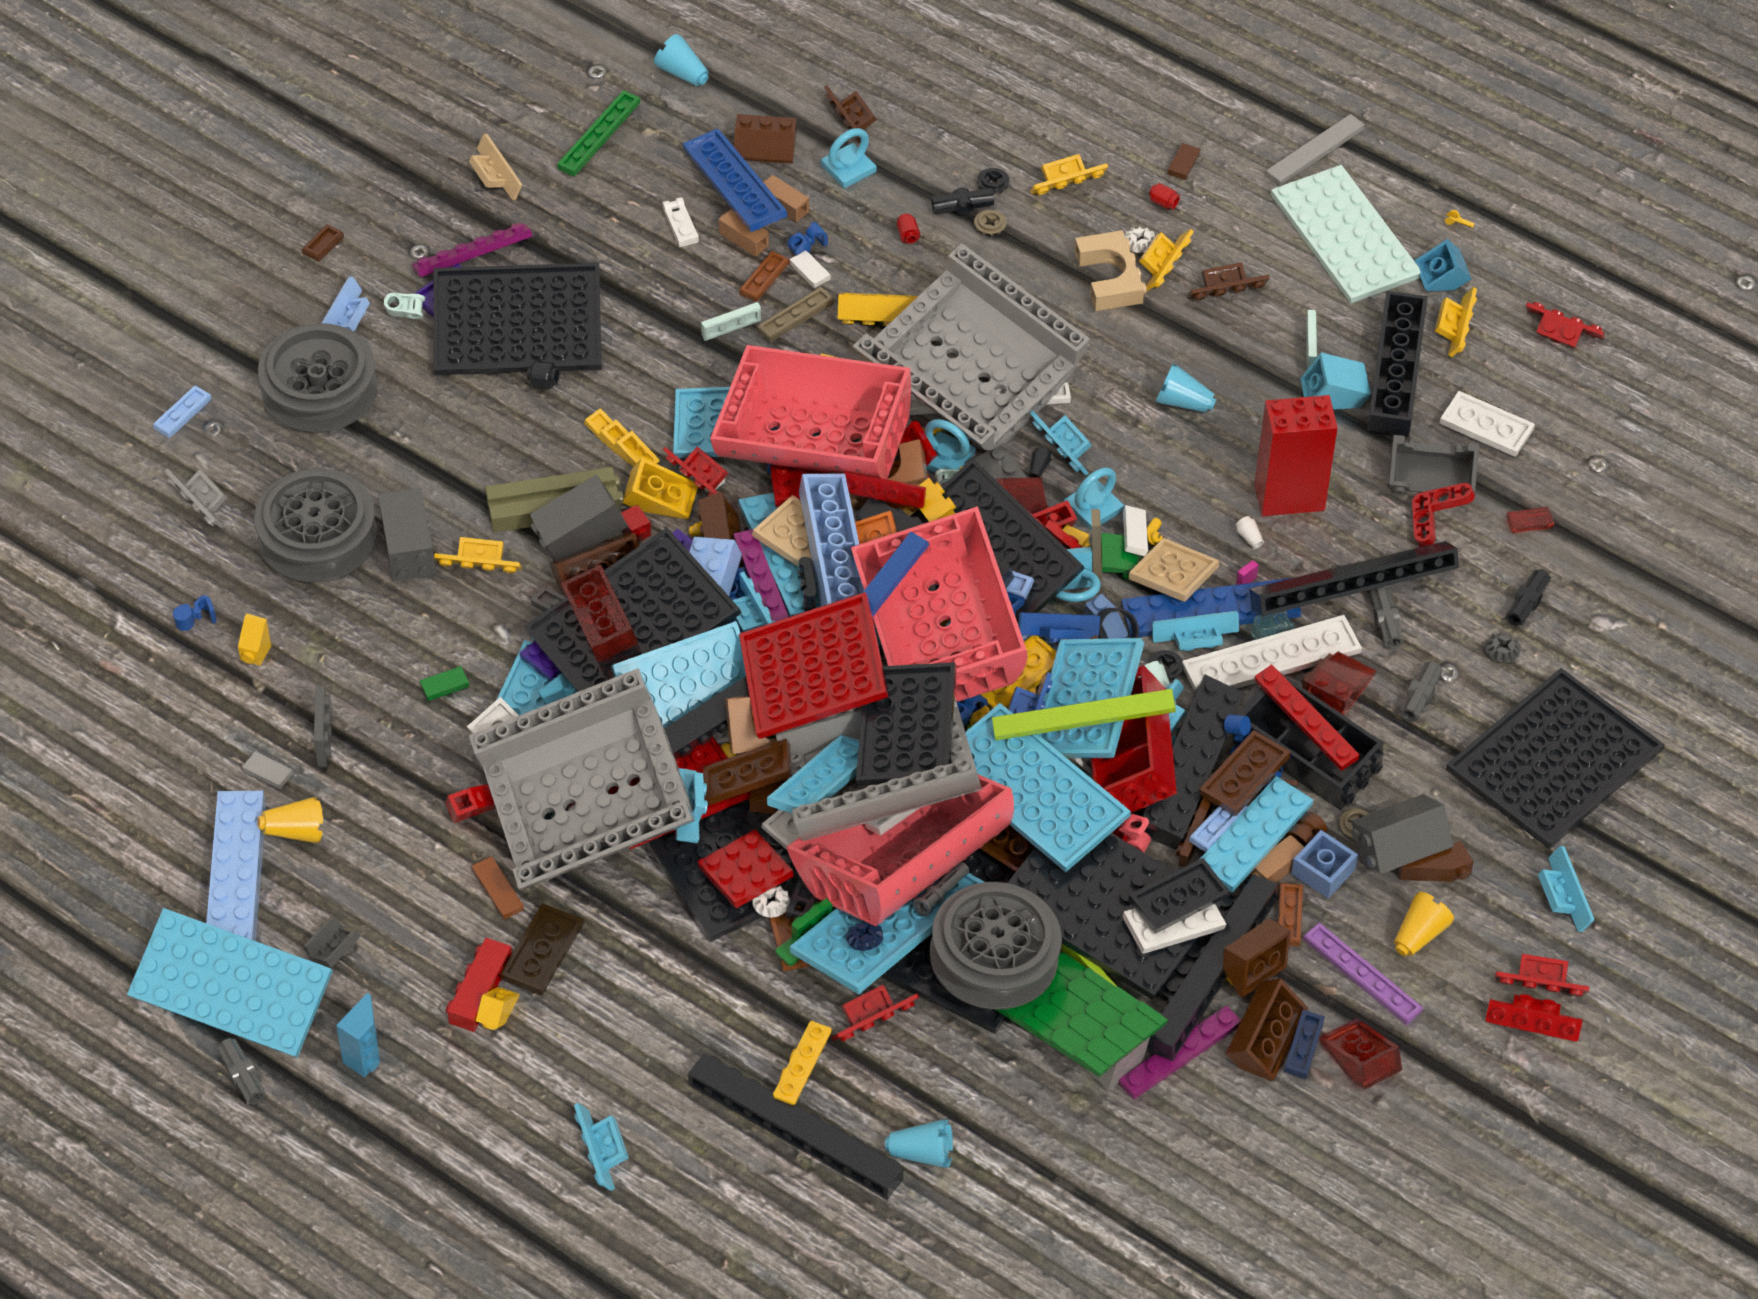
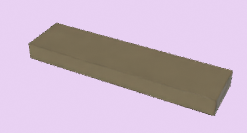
(795, 314)
(1096, 542)

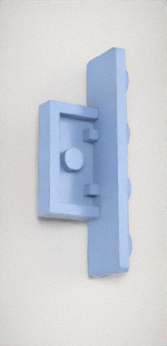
(347, 307)

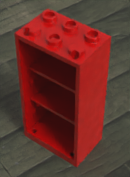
(1295, 455)
(1143, 758)

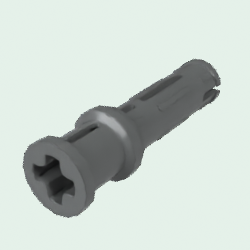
(935, 893)

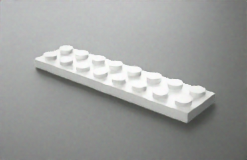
(1285, 651)

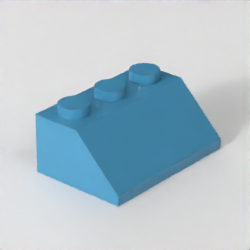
(359, 1038)

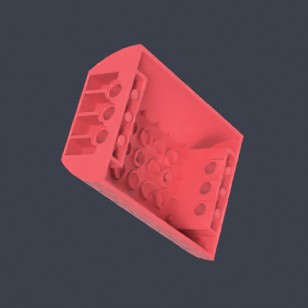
(813, 396)
(970, 594)
(881, 873)

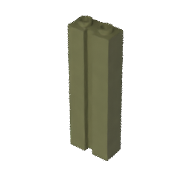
(515, 501)

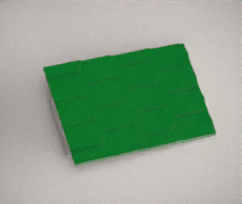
(1090, 1021)

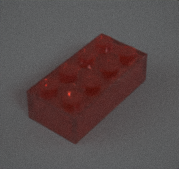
(599, 613)

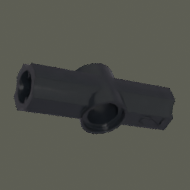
(962, 201)
(1528, 597)

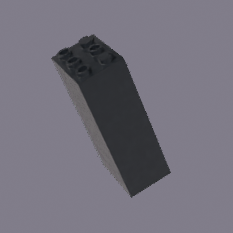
(1306, 760)

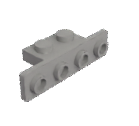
(203, 492)

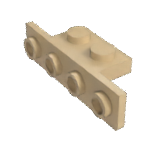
(494, 169)

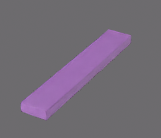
(1363, 973)

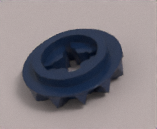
(864, 942)

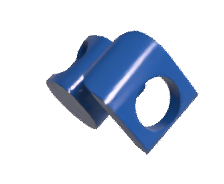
(799, 243)
(185, 616)
(969, 706)
(1239, 726)

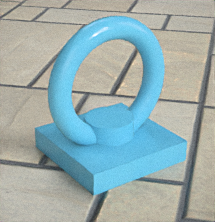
(849, 162)
(950, 451)
(1095, 495)
(1083, 580)

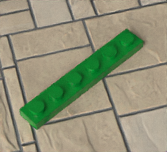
(598, 133)

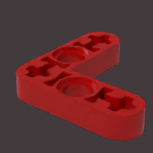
(1432, 504)

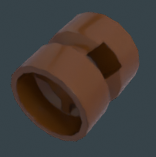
(1307, 828)

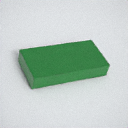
(444, 683)

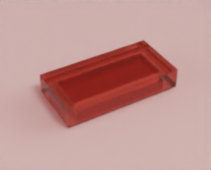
(1530, 519)

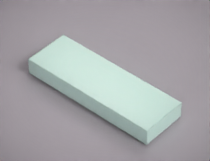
(731, 321)
(1311, 338)

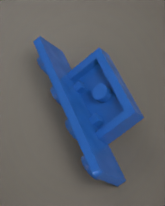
(1059, 625)
(1027, 701)

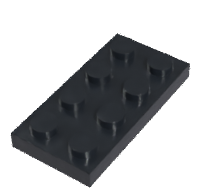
(1178, 895)

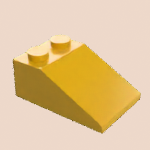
(659, 490)

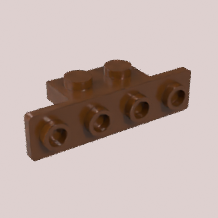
(854, 109)
(1225, 279)

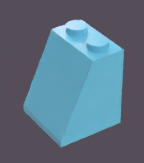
(1338, 377)

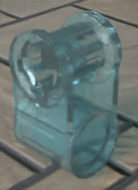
(1270, 625)

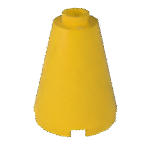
(293, 821)
(1422, 924)

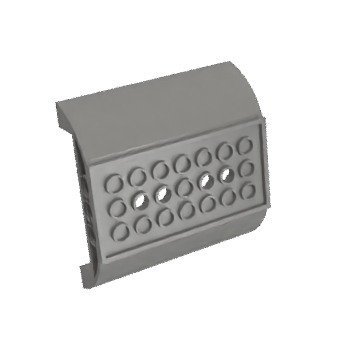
(996, 335)
(575, 756)
(867, 803)

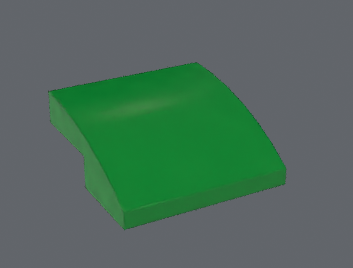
(1114, 556)

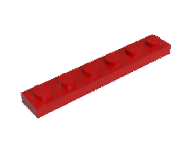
(1306, 717)

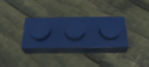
(1304, 1044)

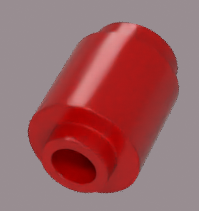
(1164, 196)
(908, 228)

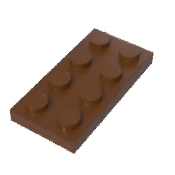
(747, 771)
(1244, 773)

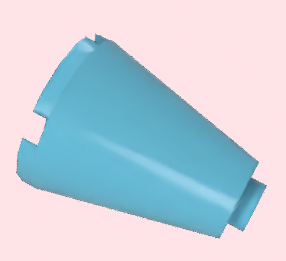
(681, 61)
(1185, 392)
(923, 1143)

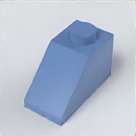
(1112, 625)

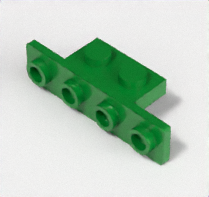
(801, 926)

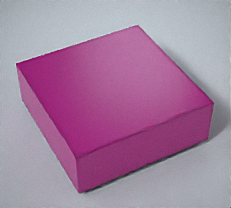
(1247, 573)

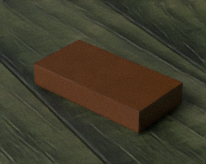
(1184, 161)
(322, 243)

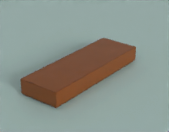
(764, 276)
(497, 887)
(1291, 910)

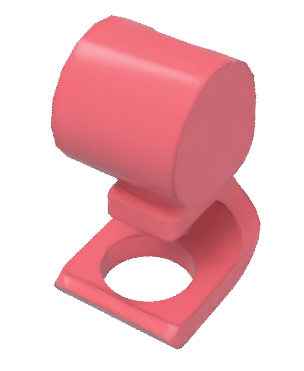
(1135, 835)

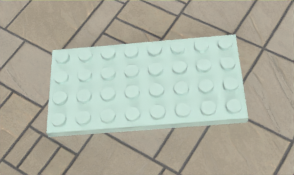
(1346, 234)

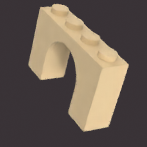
(1115, 250)

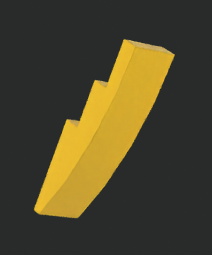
(618, 439)

